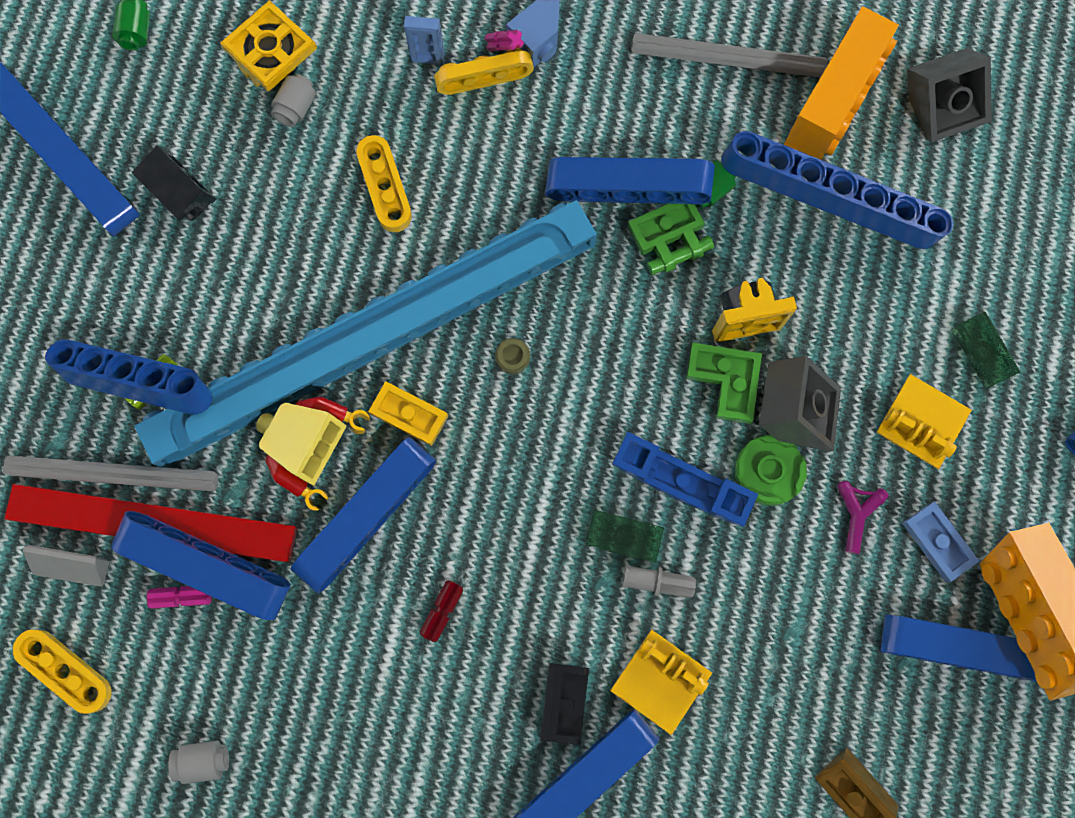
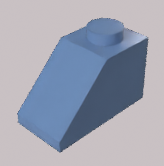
(538, 29)

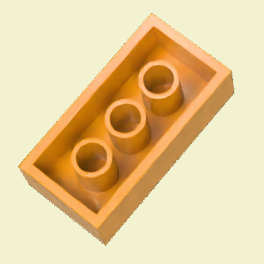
(843, 85)
(1038, 598)

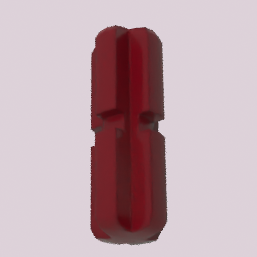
(438, 617)

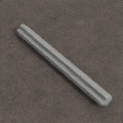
(729, 55)
(110, 473)

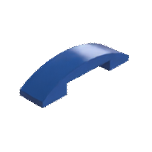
(683, 481)

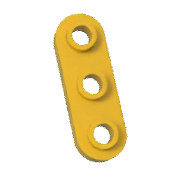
(483, 72)
(379, 172)
(48, 666)

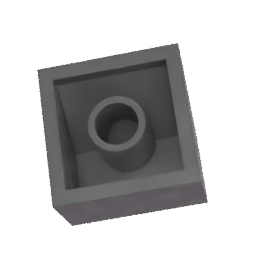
(951, 93)
(800, 404)

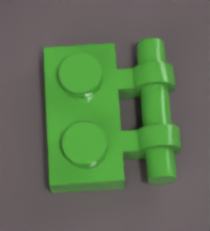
(665, 226)

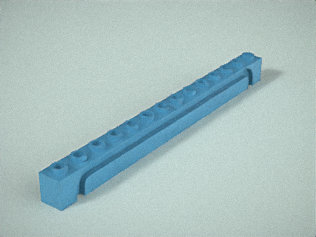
(370, 333)

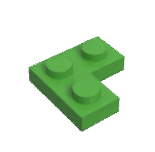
(735, 373)

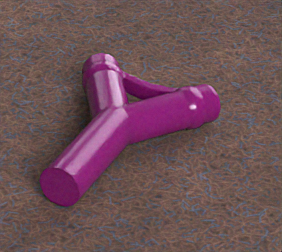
(859, 512)

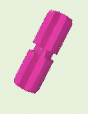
(504, 40)
(174, 596)

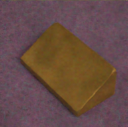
(856, 788)

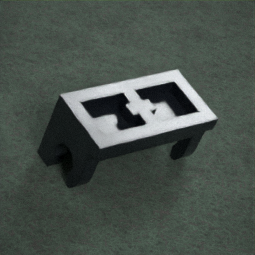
(173, 184)
(564, 704)

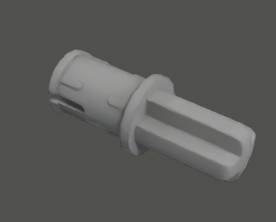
(658, 581)

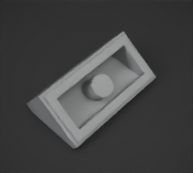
(66, 565)

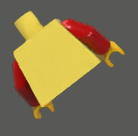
(302, 441)

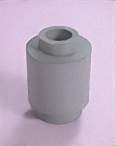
(293, 100)
(198, 762)

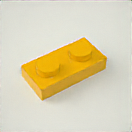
(408, 413)

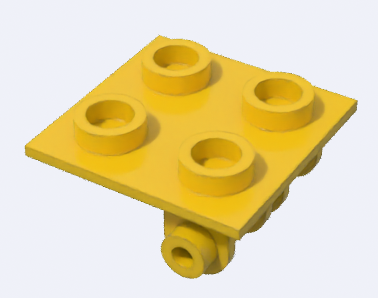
(924, 421)
(661, 682)

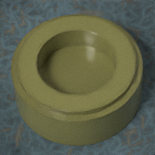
(512, 356)

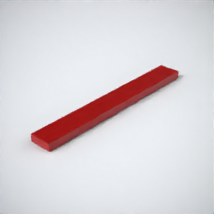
(104, 516)

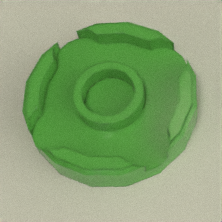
(771, 470)

